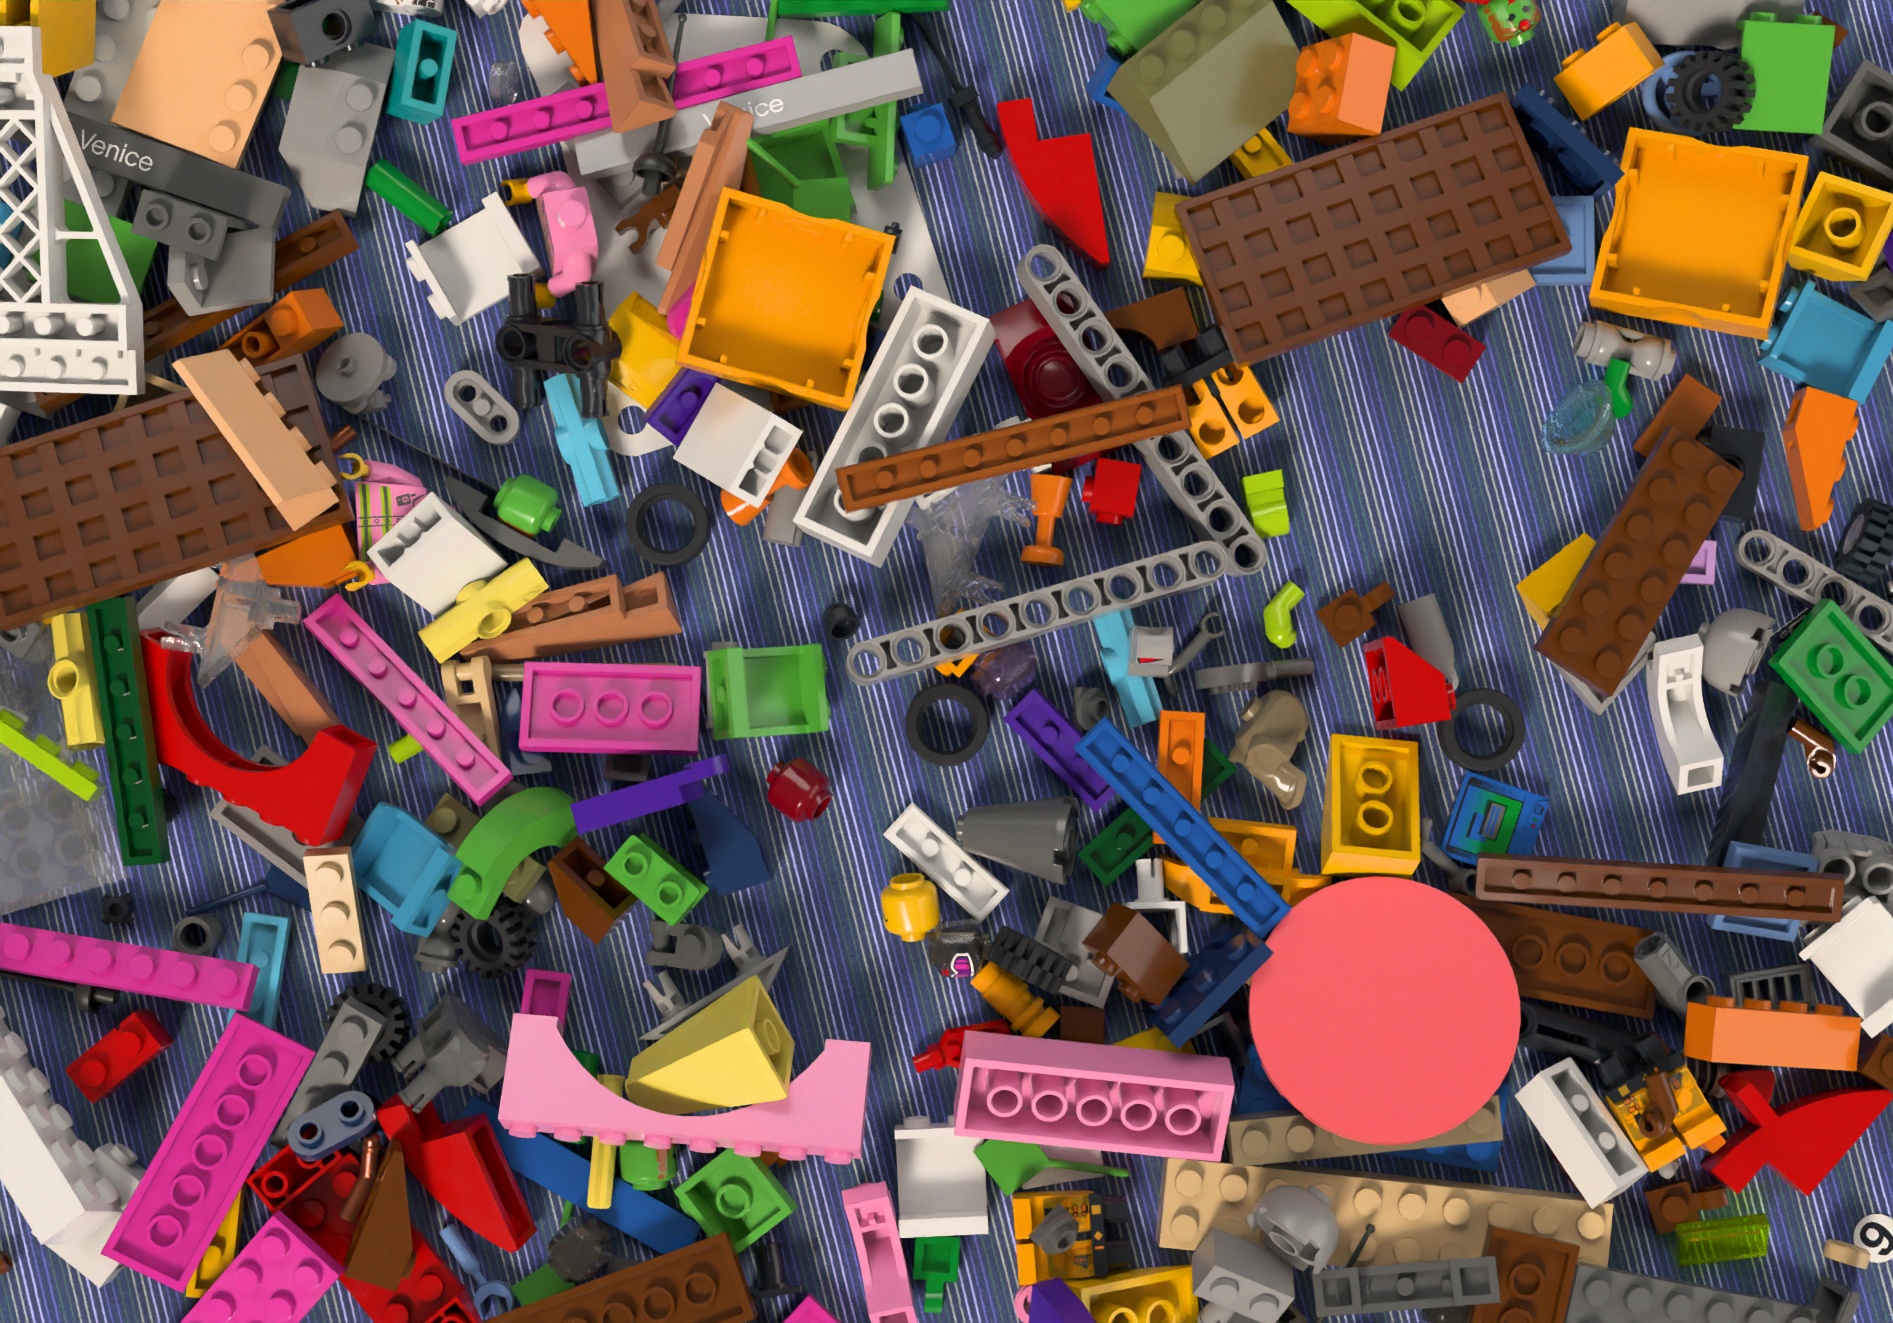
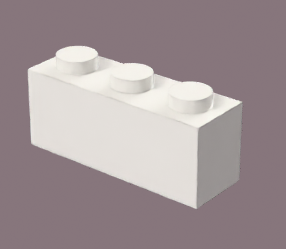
(1581, 1132)

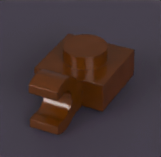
(652, 216)
(1350, 615)
(1678, 1204)

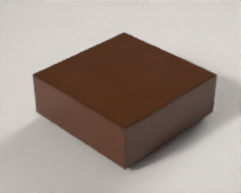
(1081, 1024)

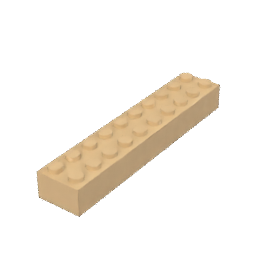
(1411, 1215)

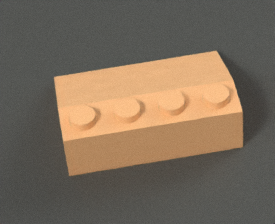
(203, 77)

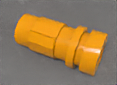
(1011, 998)

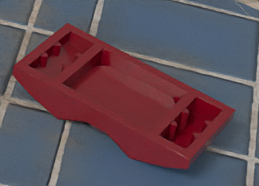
(1043, 369)

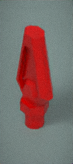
(949, 1047)

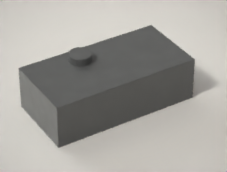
(1861, 124)

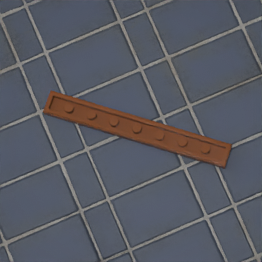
(1013, 448)

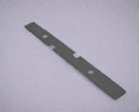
(478, 480)

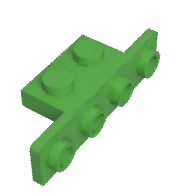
(875, 125)

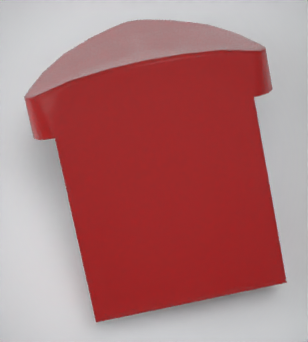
(1751, 1093)

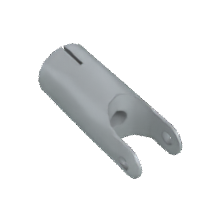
(782, 510)
(1429, 634)

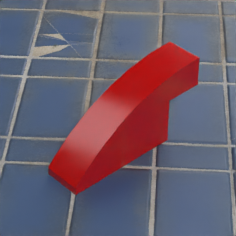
(1057, 181)
(1801, 1142)
(462, 1170)

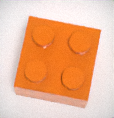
(1341, 89)

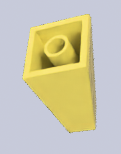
(718, 1058)

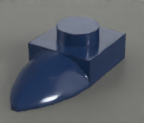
(509, 730)

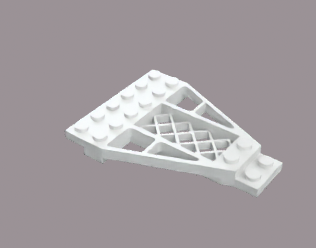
(56, 340)

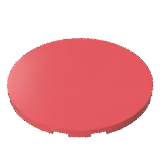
(1384, 1010)

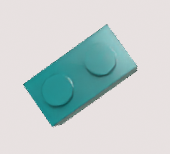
(421, 72)

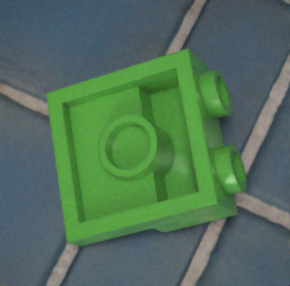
(735, 1196)

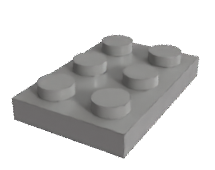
(276, 842)

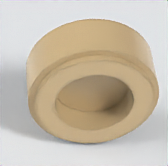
(1846, 1253)

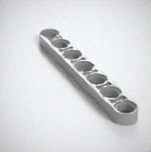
(1816, 578)

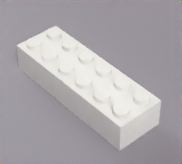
(900, 407)
(41, 1157)

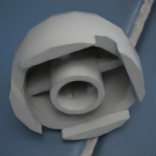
(1734, 647)
(1298, 1225)

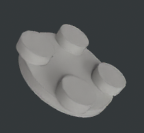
(353, 370)

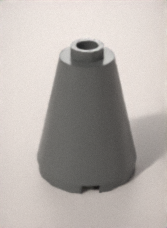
(1025, 835)

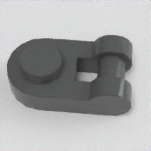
(696, 945)

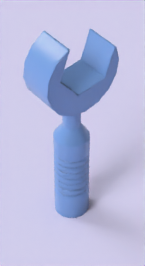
(471, 1266)

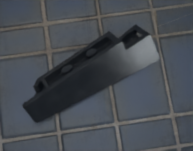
(1753, 769)

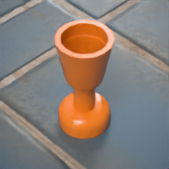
(796, 473)
(1051, 497)

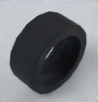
(649, 497)
(968, 700)
(1514, 731)

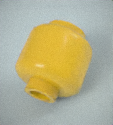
(910, 906)

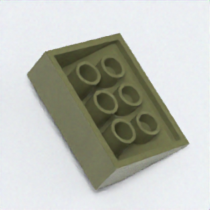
(1210, 82)

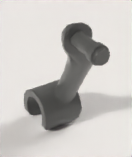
(1189, 653)
(1456, 875)

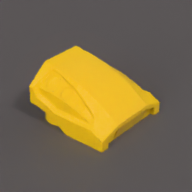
(647, 350)

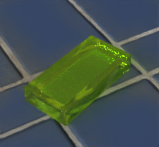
(1721, 1239)

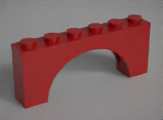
(305, 797)

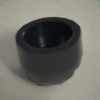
(840, 621)

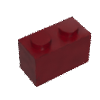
(1436, 341)

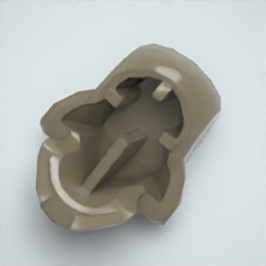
(1268, 741)

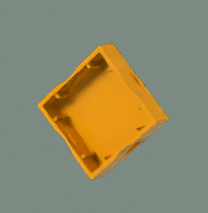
(1699, 233)
(784, 300)

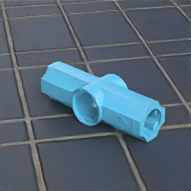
(582, 441)
(1136, 694)

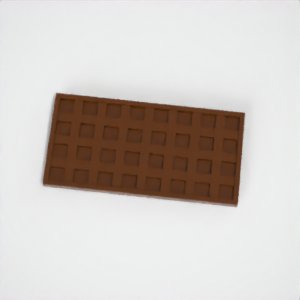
(1371, 229)
(143, 499)

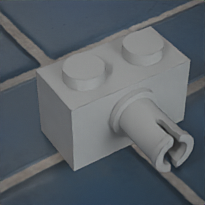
(1240, 1279)

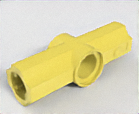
(483, 609)
(76, 683)

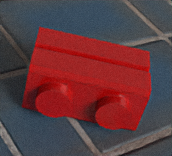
(119, 1055)

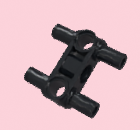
(558, 345)

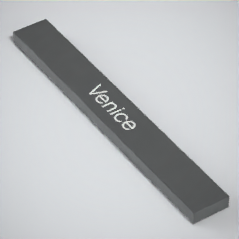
(176, 172)

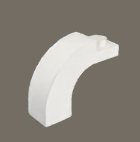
(1680, 715)

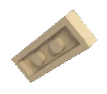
(336, 909)

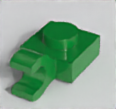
(936, 1262)

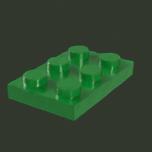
(1837, 675)

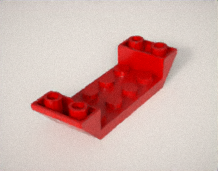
(313, 1197)

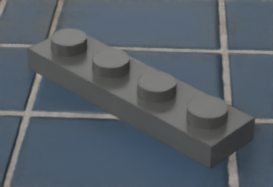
(335, 1063)

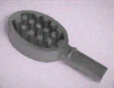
(1246, 676)

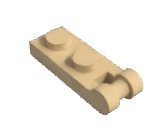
(474, 708)

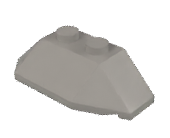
(336, 125)

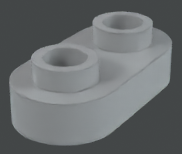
(483, 408)

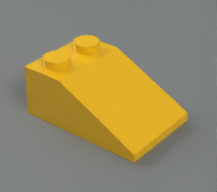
(1371, 808)
(1139, 1295)

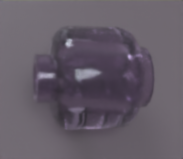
(1004, 670)

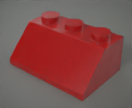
(1405, 686)

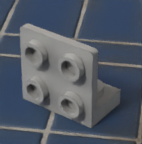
(236, 280)

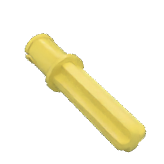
(603, 1156)

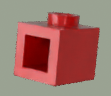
(1112, 491)

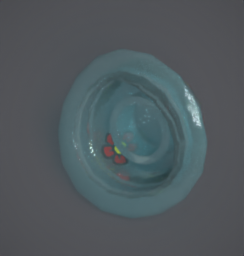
(1580, 421)

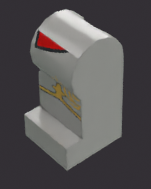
(1150, 651)

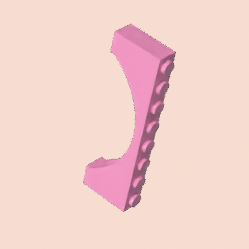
(555, 1094)

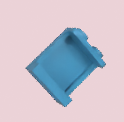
(1826, 344)
(405, 867)

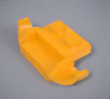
(1265, 847)

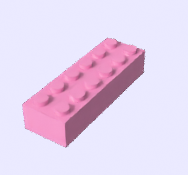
(1093, 1096)

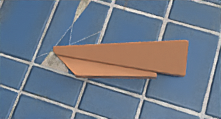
(634, 62)
(715, 164)
(583, 619)
(286, 686)

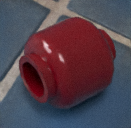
(799, 790)

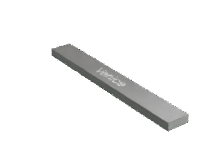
(773, 109)

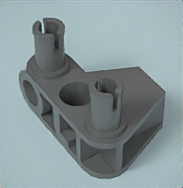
(456, 1050)

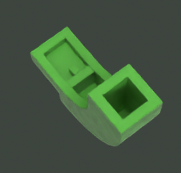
(503, 839)

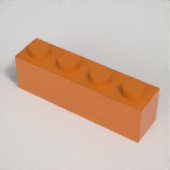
(1772, 1035)

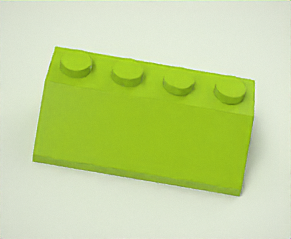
(1408, 25)

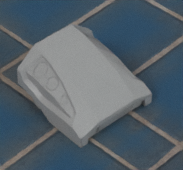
(1862, 861)

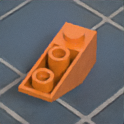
(571, 31)
(286, 329)
(1814, 447)
(312, 559)

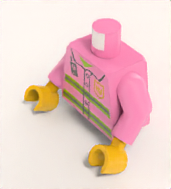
(566, 231)
(381, 502)

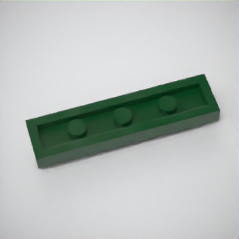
(1131, 837)

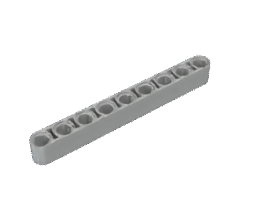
(1115, 353)
(1053, 598)

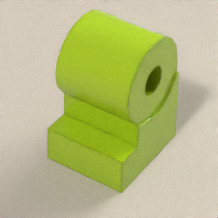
(1265, 504)

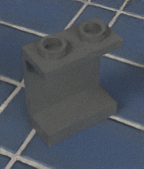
(185, 224)

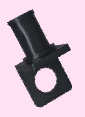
(1231, 1034)
(771, 1275)

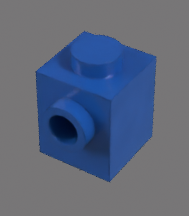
(927, 134)

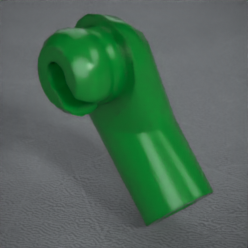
(1615, 379)

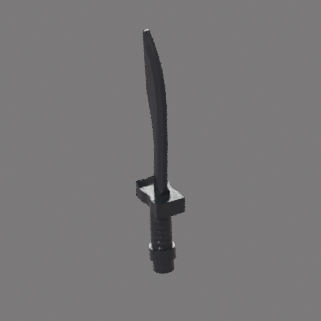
(963, 98)

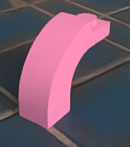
(880, 1253)

